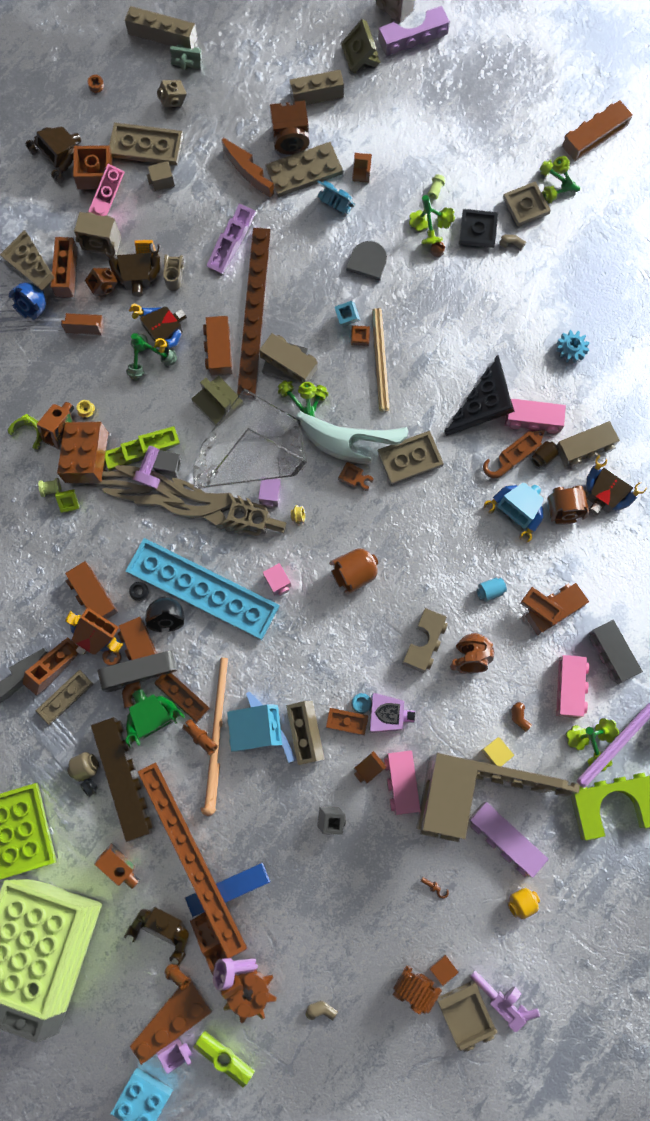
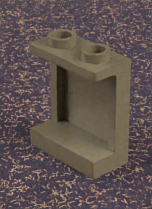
(467, 1016)

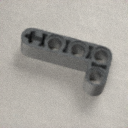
(116, 676)

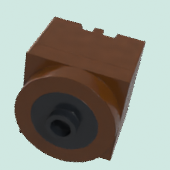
(290, 127)

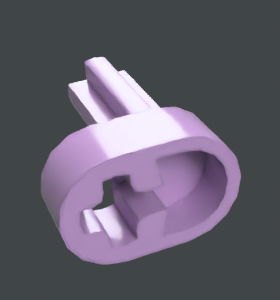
(143, 475)
(227, 968)

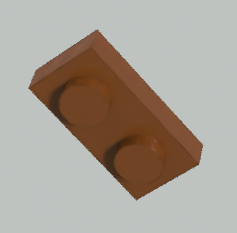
(347, 721)

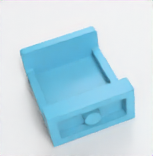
(254, 728)

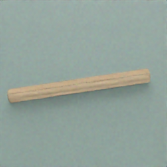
(380, 360)

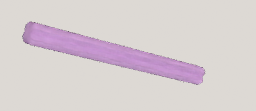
(608, 754)

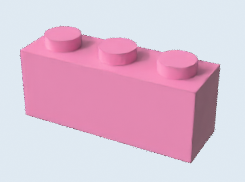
(536, 416)
(572, 686)
(402, 782)

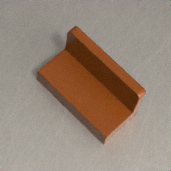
(83, 324)

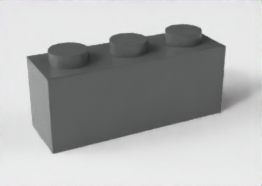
(614, 652)

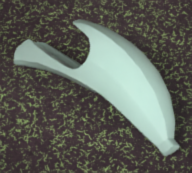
(339, 440)

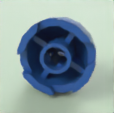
(28, 300)

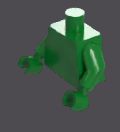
(149, 716)

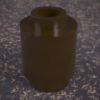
(545, 454)

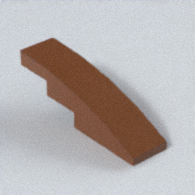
(244, 164)
(212, 949)

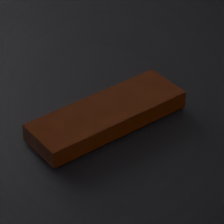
(182, 696)

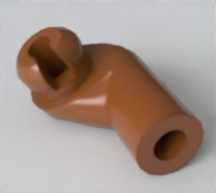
(127, 693)
(518, 716)

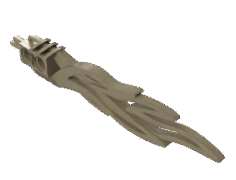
(213, 512)

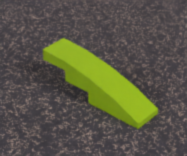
(135, 450)

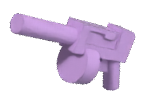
(504, 1004)

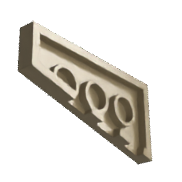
(26, 259)

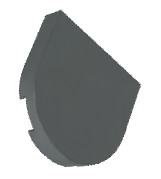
(368, 260)

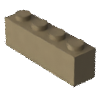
(160, 28)

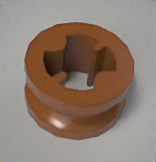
(95, 78)
(116, 660)

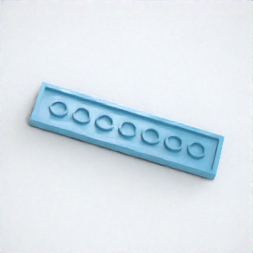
(202, 589)

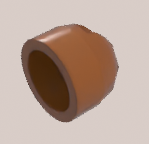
(436, 250)

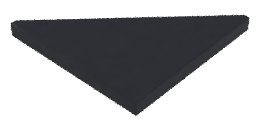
(485, 402)

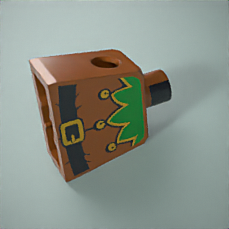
(53, 422)
(112, 859)

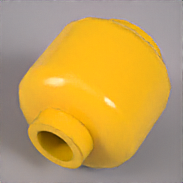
(523, 903)

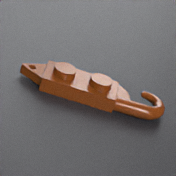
(515, 453)

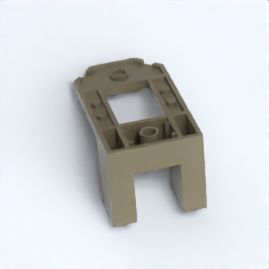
(451, 787)

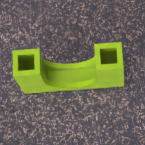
(588, 802)

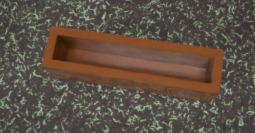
(597, 130)

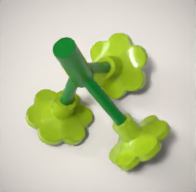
(421, 221)
(581, 737)

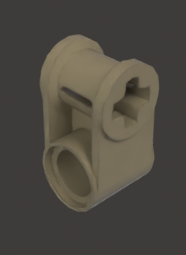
(173, 269)

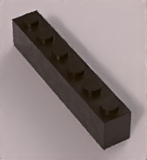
(121, 779)

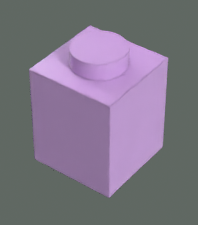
(269, 492)

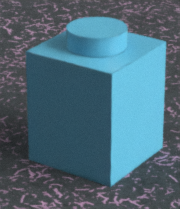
(347, 313)

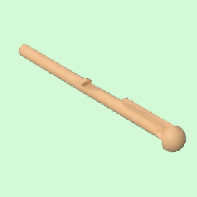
(213, 771)

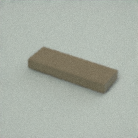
(64, 697)

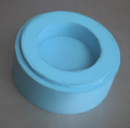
(361, 703)

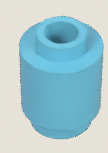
(491, 589)

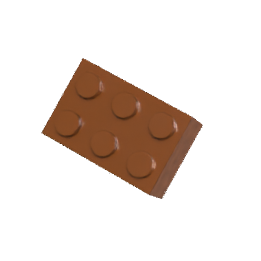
(82, 452)

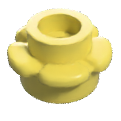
(85, 404)
(298, 514)

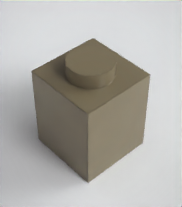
(160, 176)

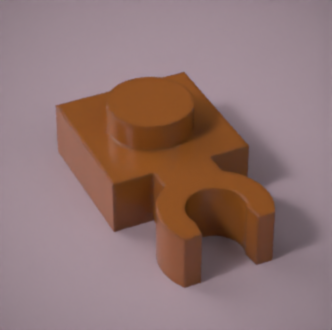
(353, 475)

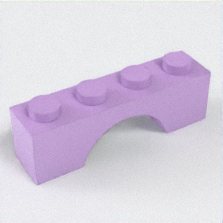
(396, 38)

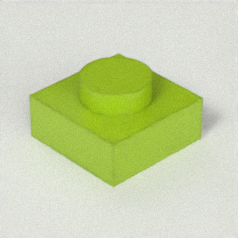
(67, 500)

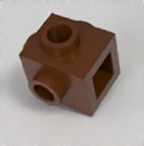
(101, 281)

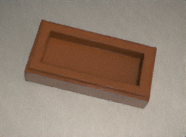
(542, 606)

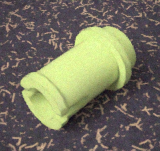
(437, 183)

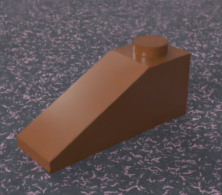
(50, 666)

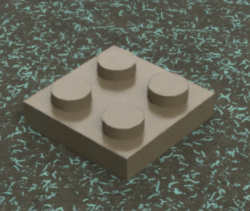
(526, 204)

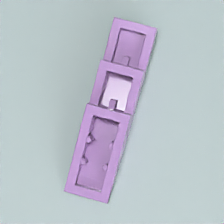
(231, 238)

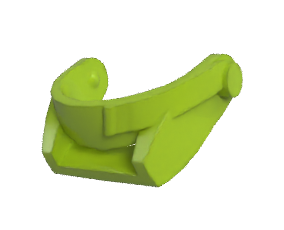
(30, 421)

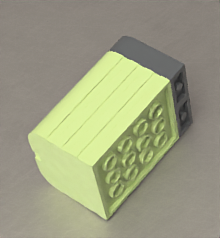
(40, 954)

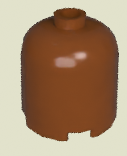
(354, 569)

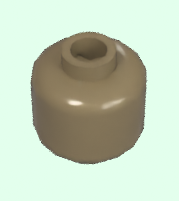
(83, 766)

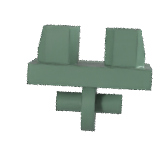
(186, 57)

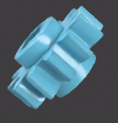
(572, 346)

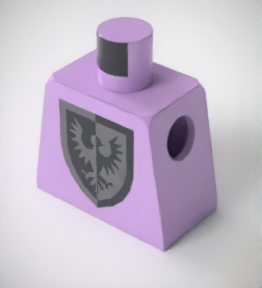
(388, 714)

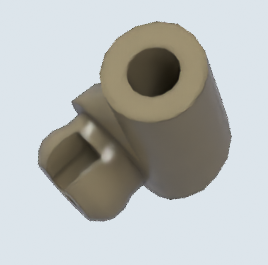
(512, 239)
(320, 1008)

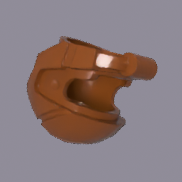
(478, 654)

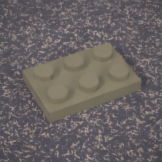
(410, 458)

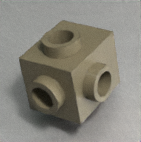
(171, 93)

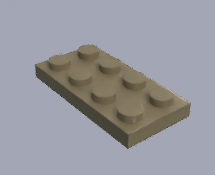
(145, 143)
(304, 169)

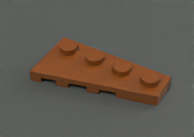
(174, 1019)

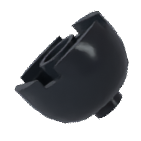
(164, 614)

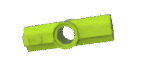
(235, 1068)

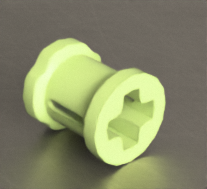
(49, 487)

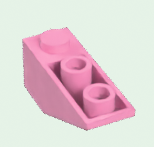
(106, 191)

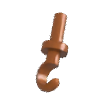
(434, 887)

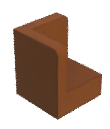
(362, 167)

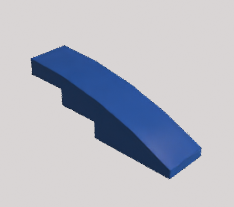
(233, 887)

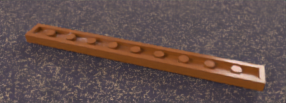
(192, 861)

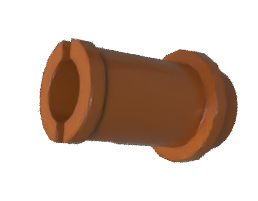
(179, 978)

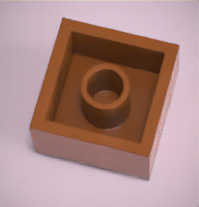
(90, 165)

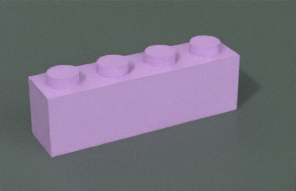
(508, 840)

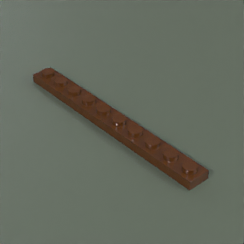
(254, 310)

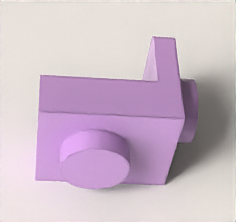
(174, 1055)

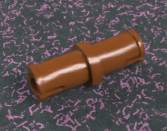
(200, 737)

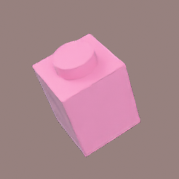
(277, 580)

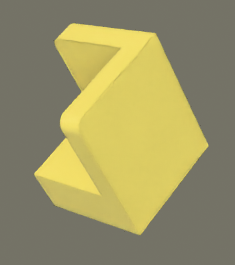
(497, 752)

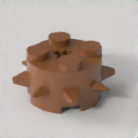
(260, 996)

